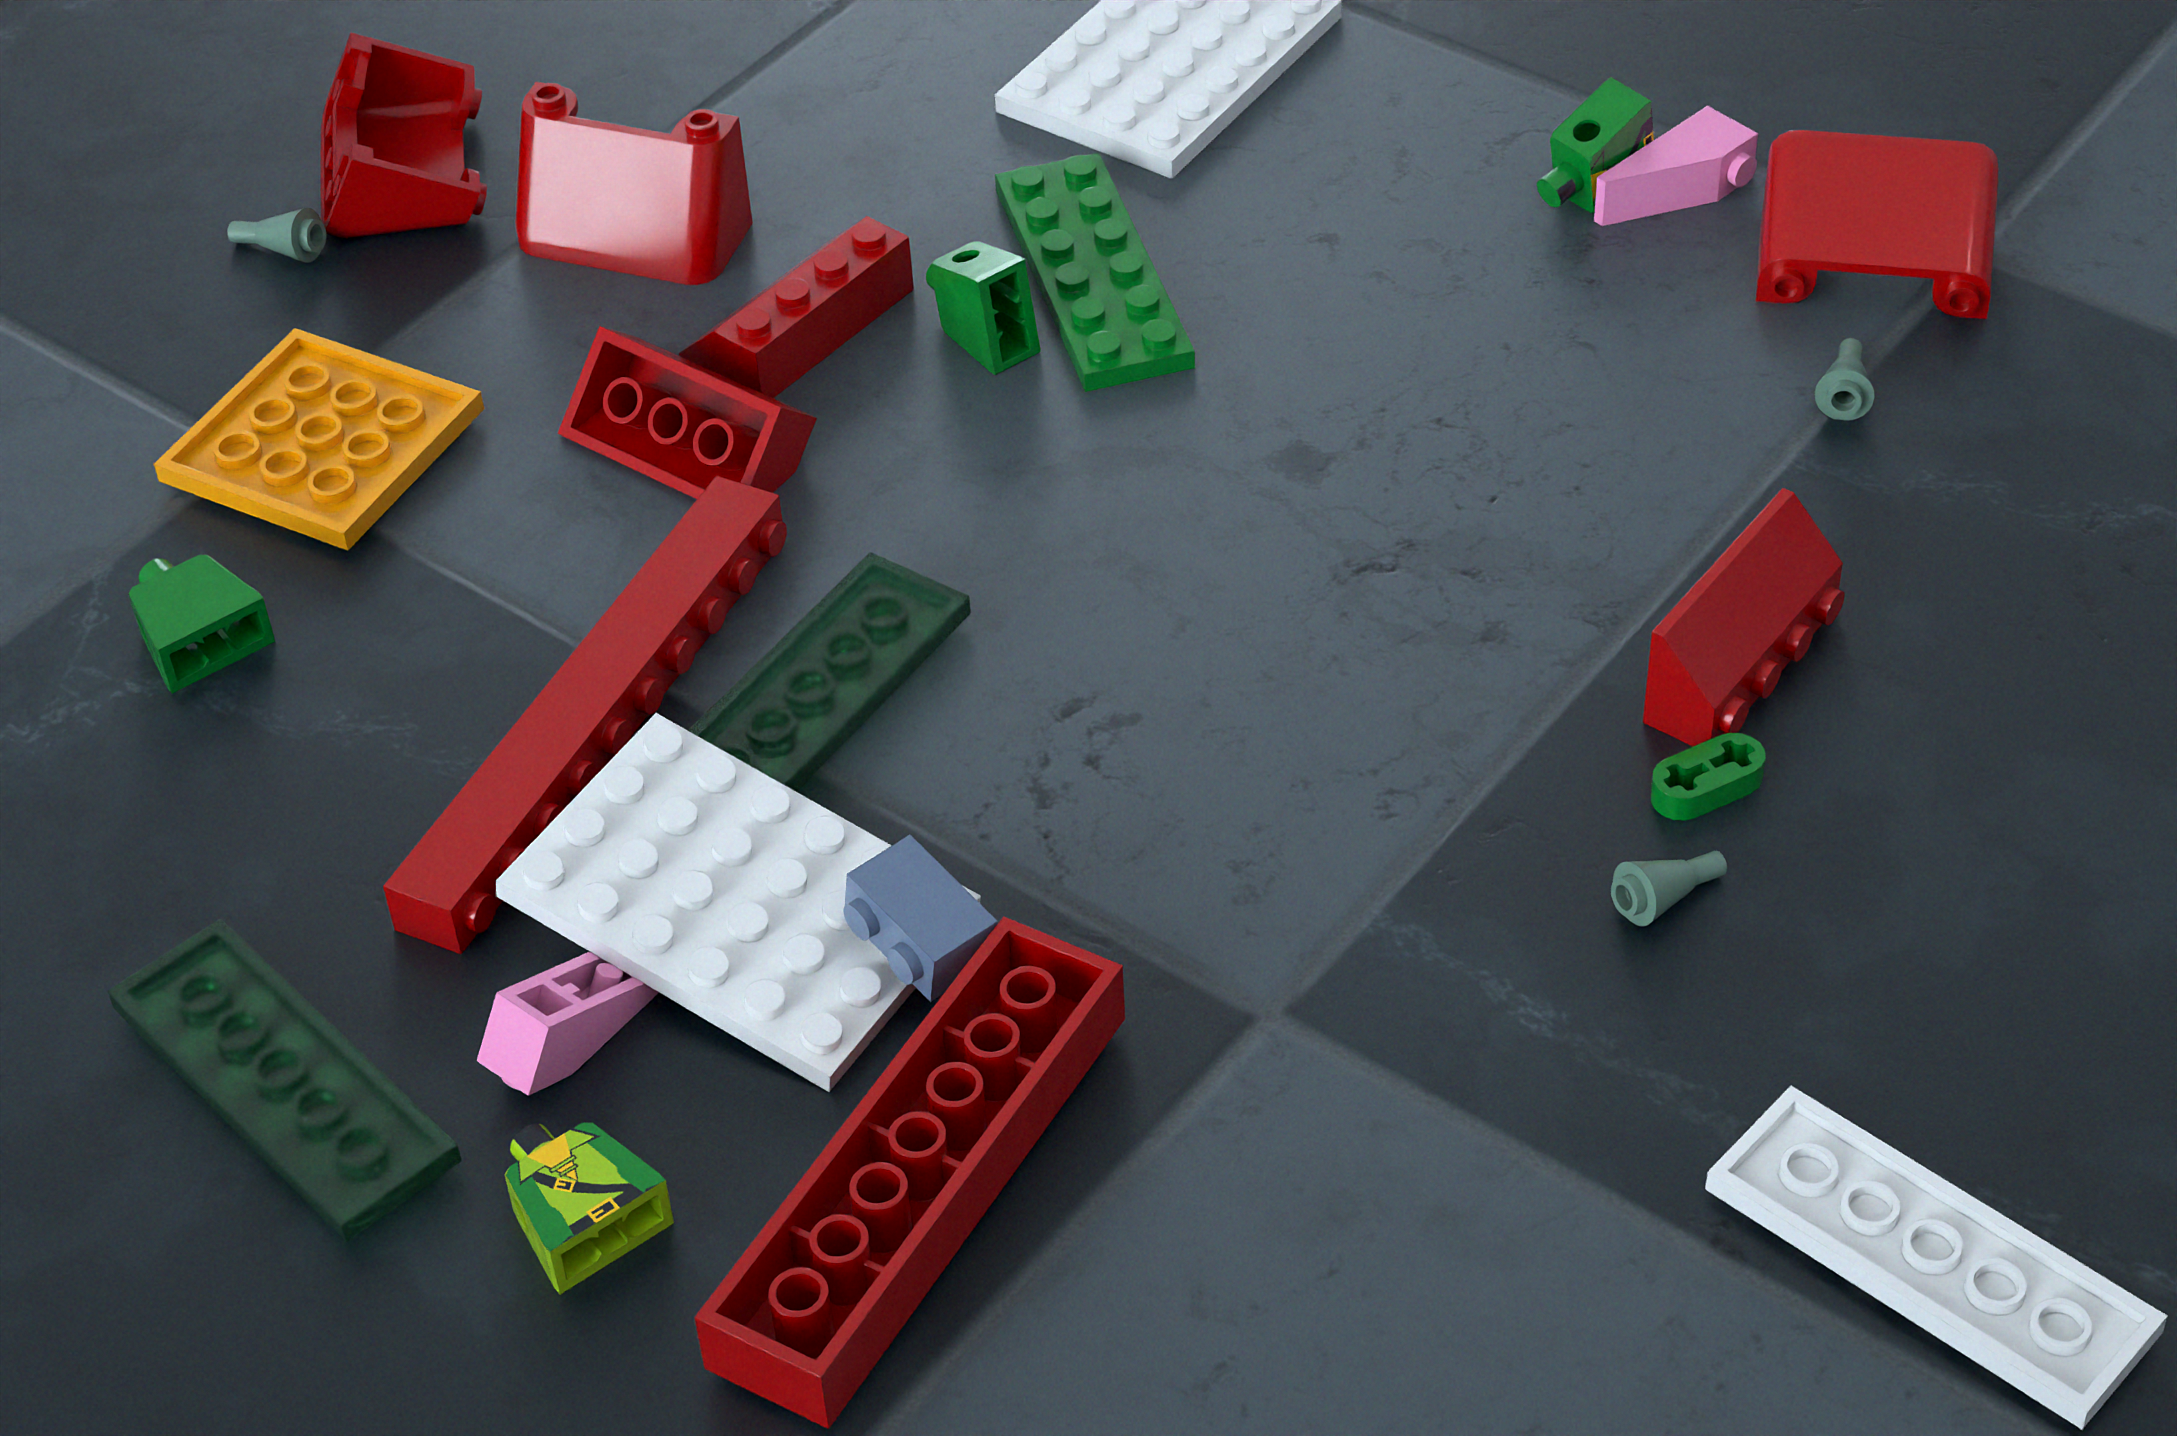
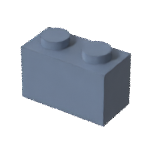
(916, 916)

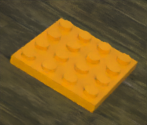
(320, 438)

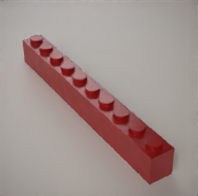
(585, 712)

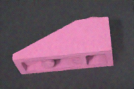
(1679, 170)
(558, 1021)

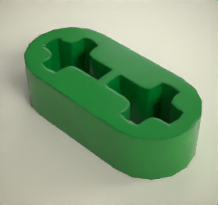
(1710, 780)

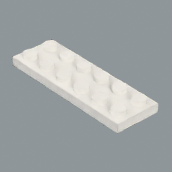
(1937, 1256)

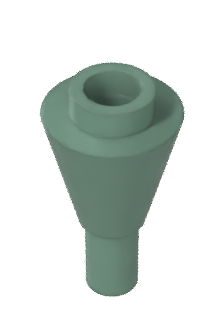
(293, 234)
(1845, 387)
(1651, 887)

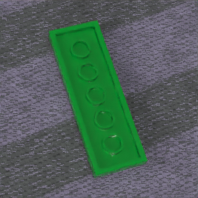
(1094, 272)

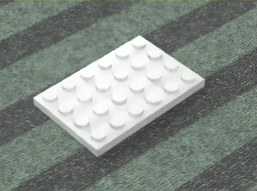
(1162, 74)
(717, 898)

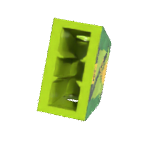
(583, 1199)

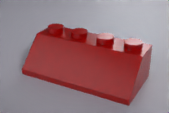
(809, 309)
(681, 419)
(1742, 624)

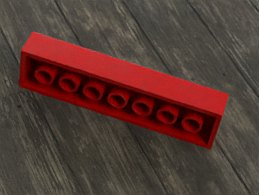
(911, 1172)

